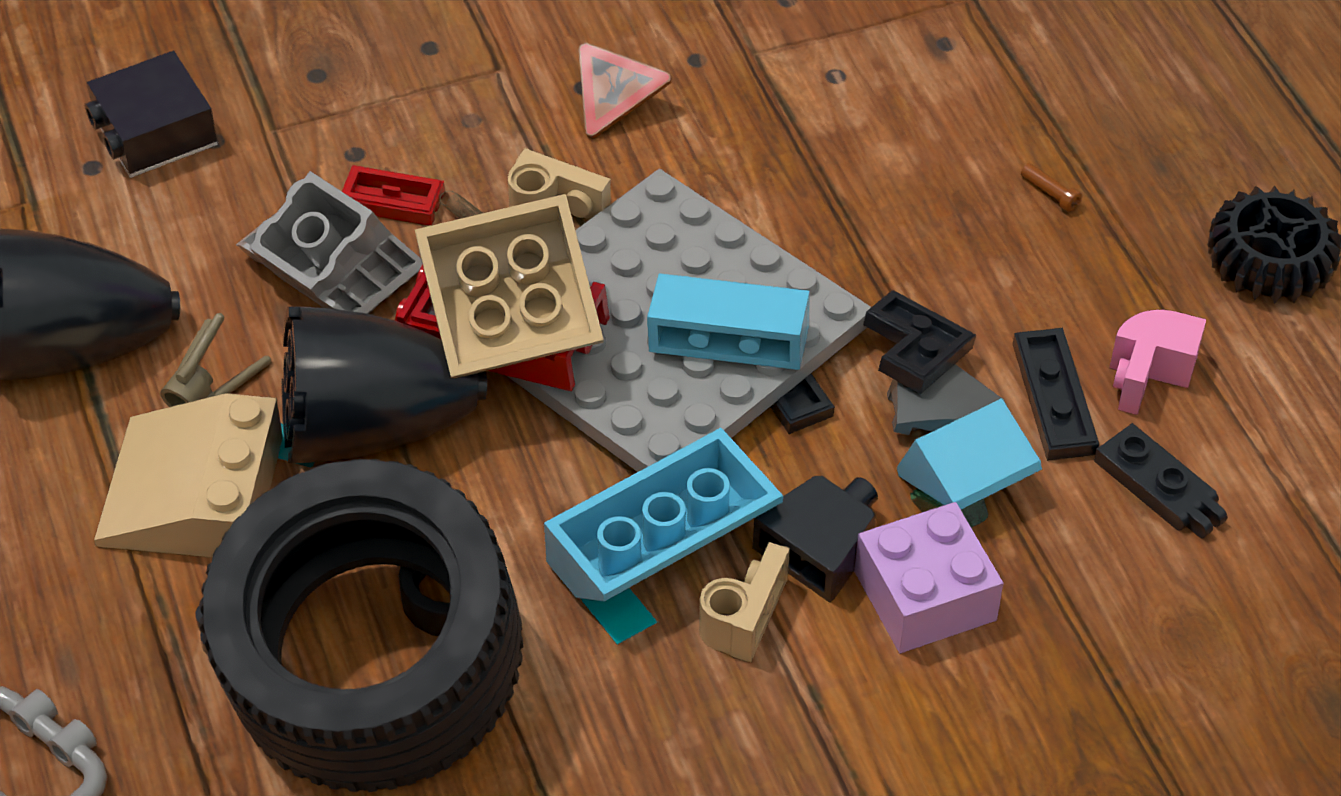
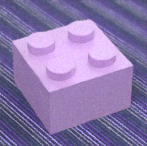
(928, 577)

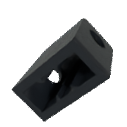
(820, 529)

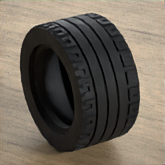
(328, 525)

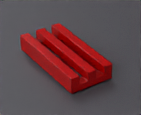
(389, 200)

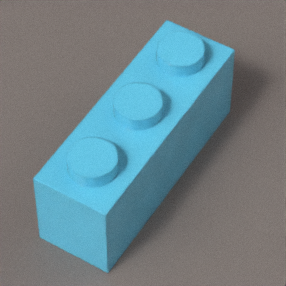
(728, 321)

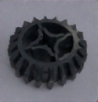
(1274, 244)

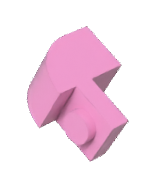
(1155, 347)

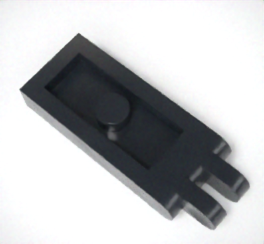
(1161, 481)

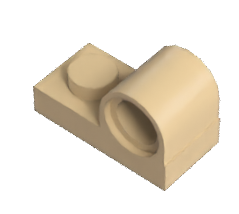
(544, 177)
(747, 602)

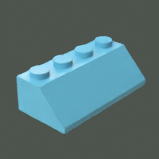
(656, 517)

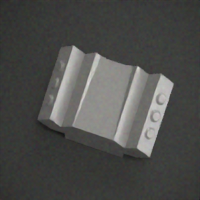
(331, 248)

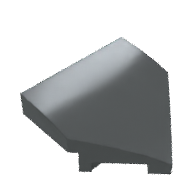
(943, 402)

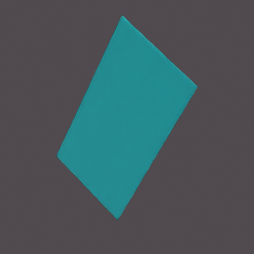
(621, 615)

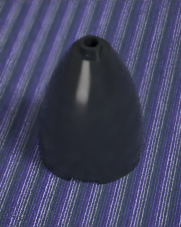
(74, 305)
(365, 385)

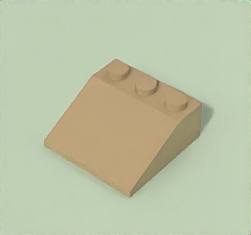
(508, 286)
(190, 474)

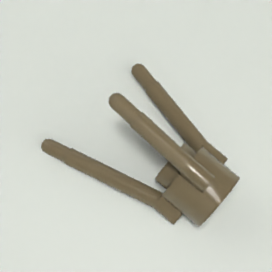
(194, 382)

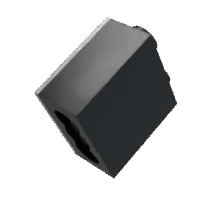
(150, 114)

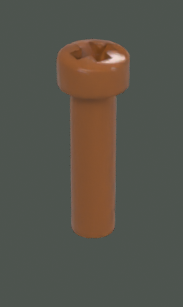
(1068, 199)

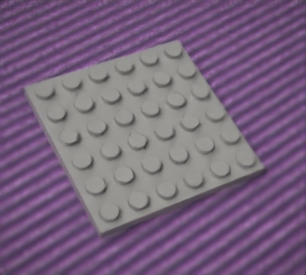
(656, 402)

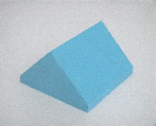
(970, 457)

